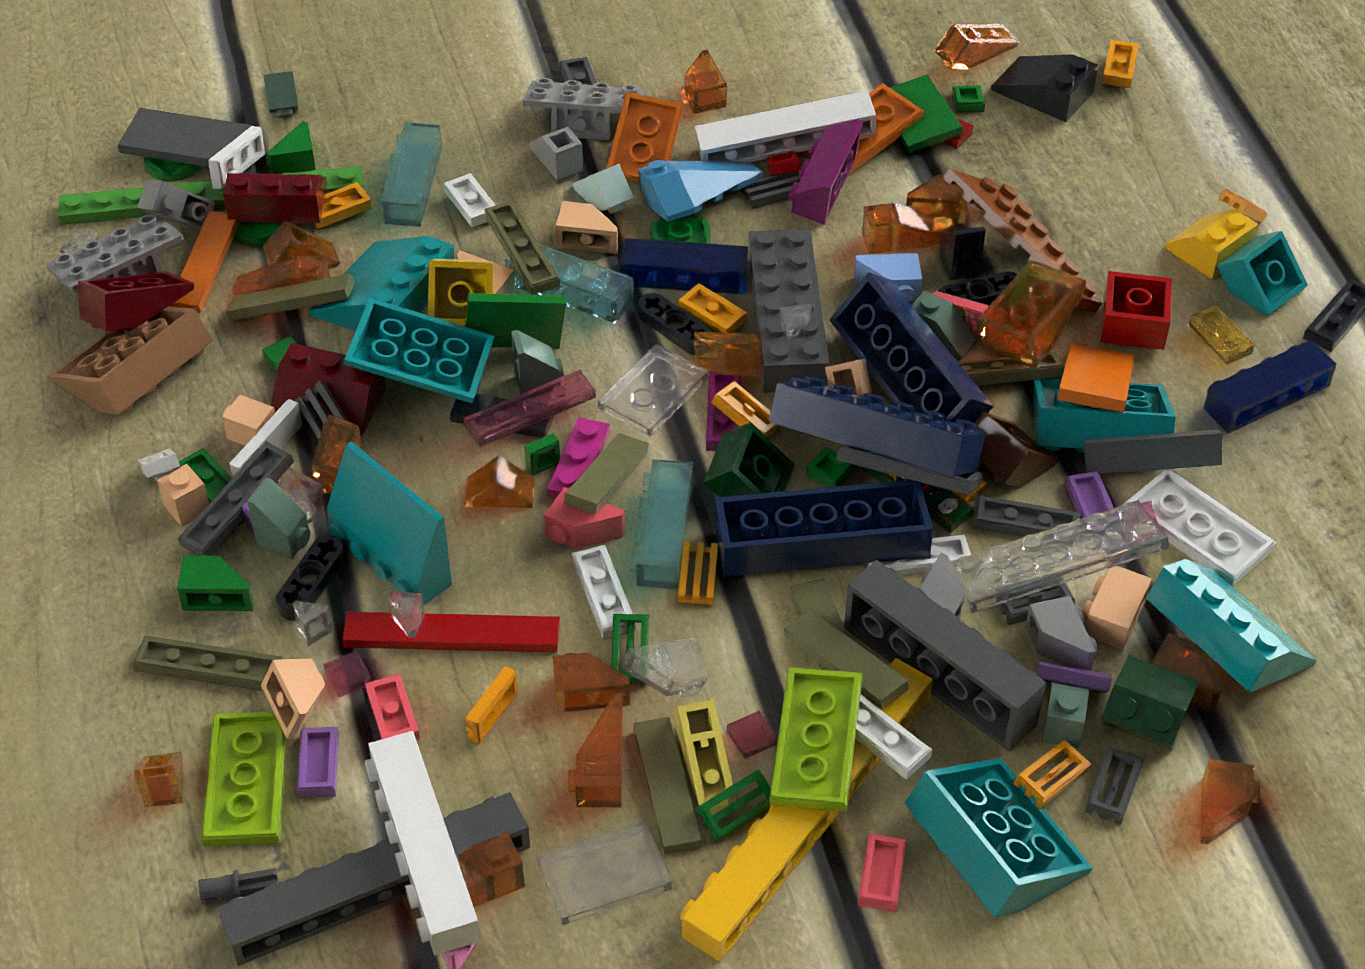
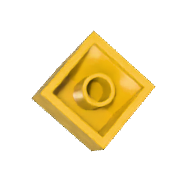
(1212, 240)
(451, 282)

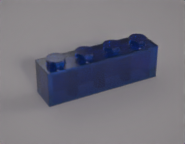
(684, 265)
(1269, 386)

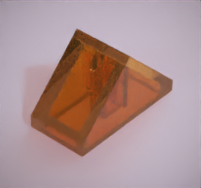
(500, 486)
(160, 779)

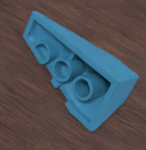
(681, 187)

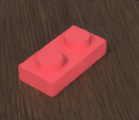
(391, 707)

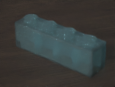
(411, 174)
(586, 285)
(663, 525)

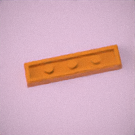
(207, 258)

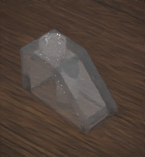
(669, 666)

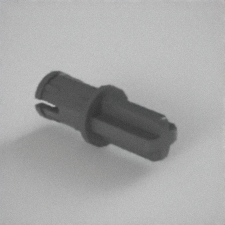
(235, 885)

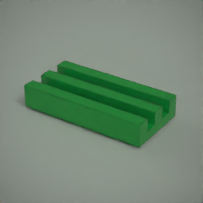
(630, 619)
(710, 821)

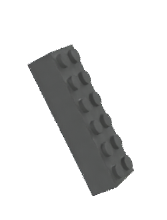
(784, 276)
(965, 667)

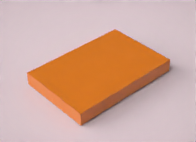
(644, 133)

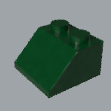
(747, 464)
(1149, 702)

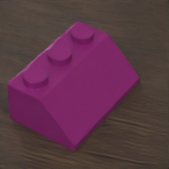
(826, 171)

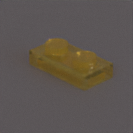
(1221, 334)

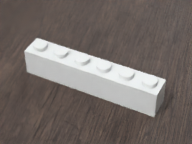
(782, 129)
(424, 844)

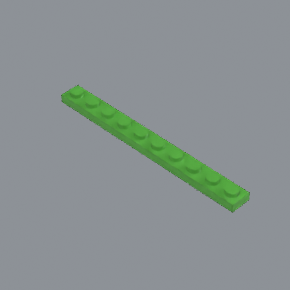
(124, 202)

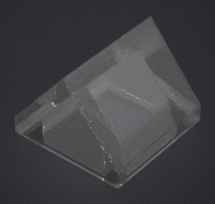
(407, 611)
(312, 620)

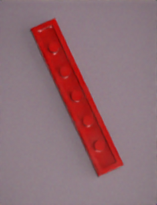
(454, 632)

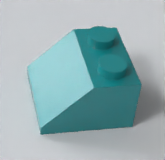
(1263, 272)

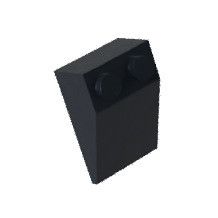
(1049, 83)

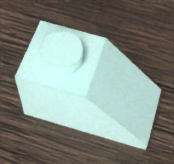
(605, 189)

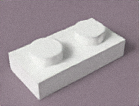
(469, 198)
(159, 464)

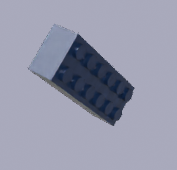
(905, 352)
(878, 426)
(822, 527)

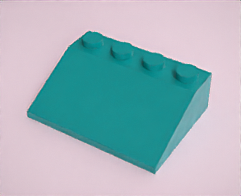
(389, 273)
(420, 350)
(1068, 424)
(388, 526)
(1227, 625)
(995, 835)

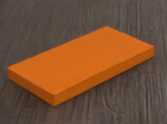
(893, 117)
(1096, 377)

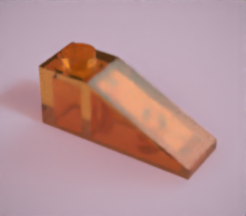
(973, 44)
(901, 228)
(283, 273)
(600, 761)
(488, 871)

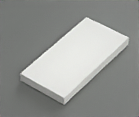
(1204, 527)

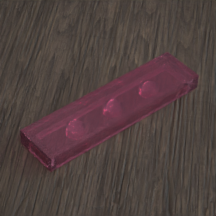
(529, 408)

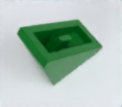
(292, 153)

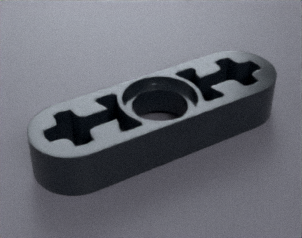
(990, 284)
(666, 313)
(311, 563)

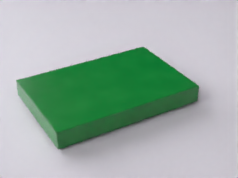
(938, 119)
(531, 314)

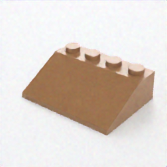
(131, 364)

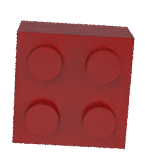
(1136, 310)

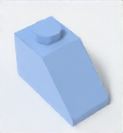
(899, 268)

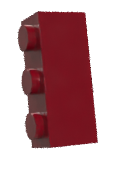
(274, 197)
(353, 389)

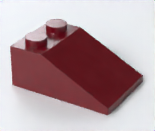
(129, 299)

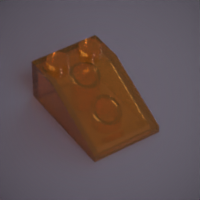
(1030, 313)

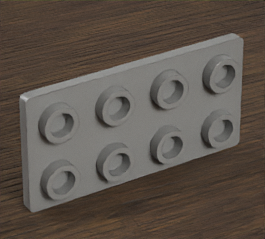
(579, 106)
(121, 253)

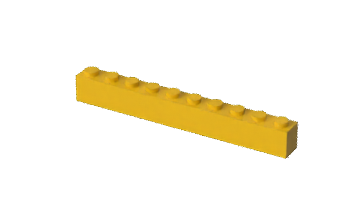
(779, 844)

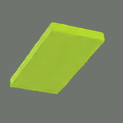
(816, 739)
(244, 780)

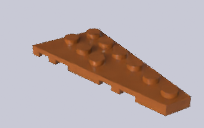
(1019, 228)

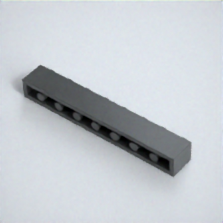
(351, 885)

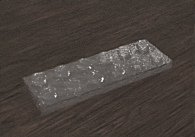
(1058, 555)

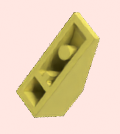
(703, 751)

